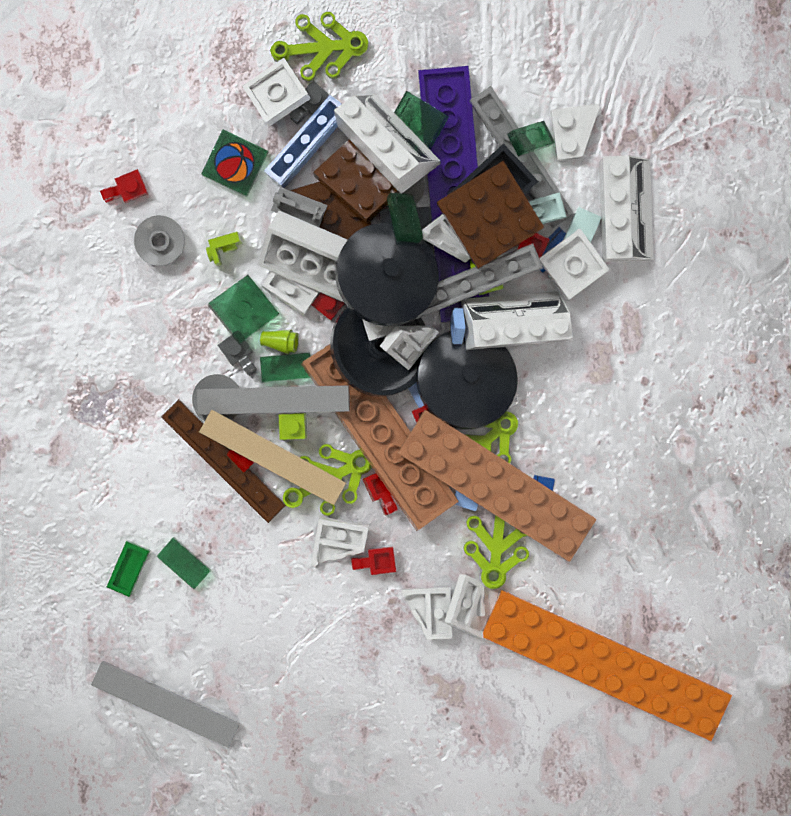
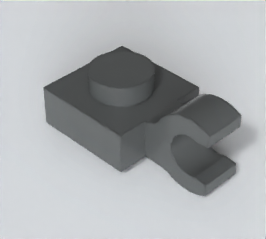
(317, 95)
(238, 353)

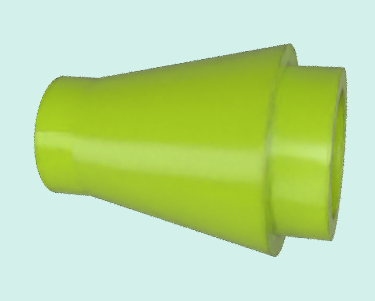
(282, 340)

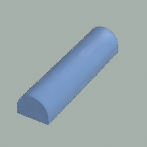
(304, 143)

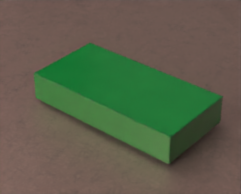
(128, 568)

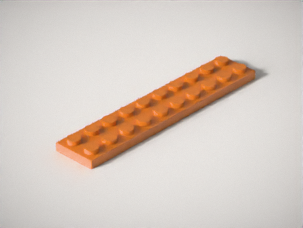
(606, 665)

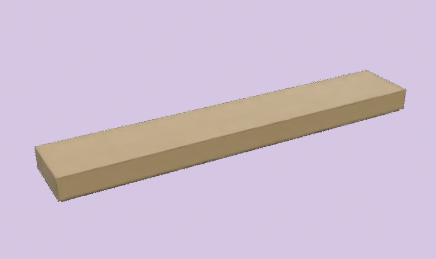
(272, 457)

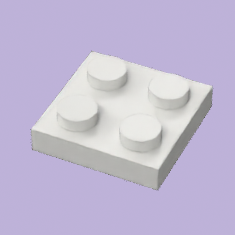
(276, 92)
(573, 264)

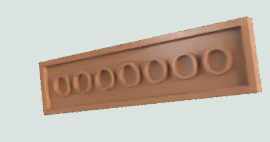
(379, 436)
(497, 485)

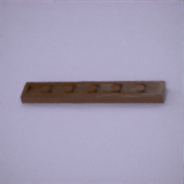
(246, 484)

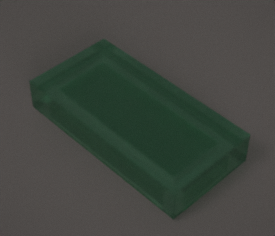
(530, 138)
(404, 217)
(283, 367)
(184, 563)

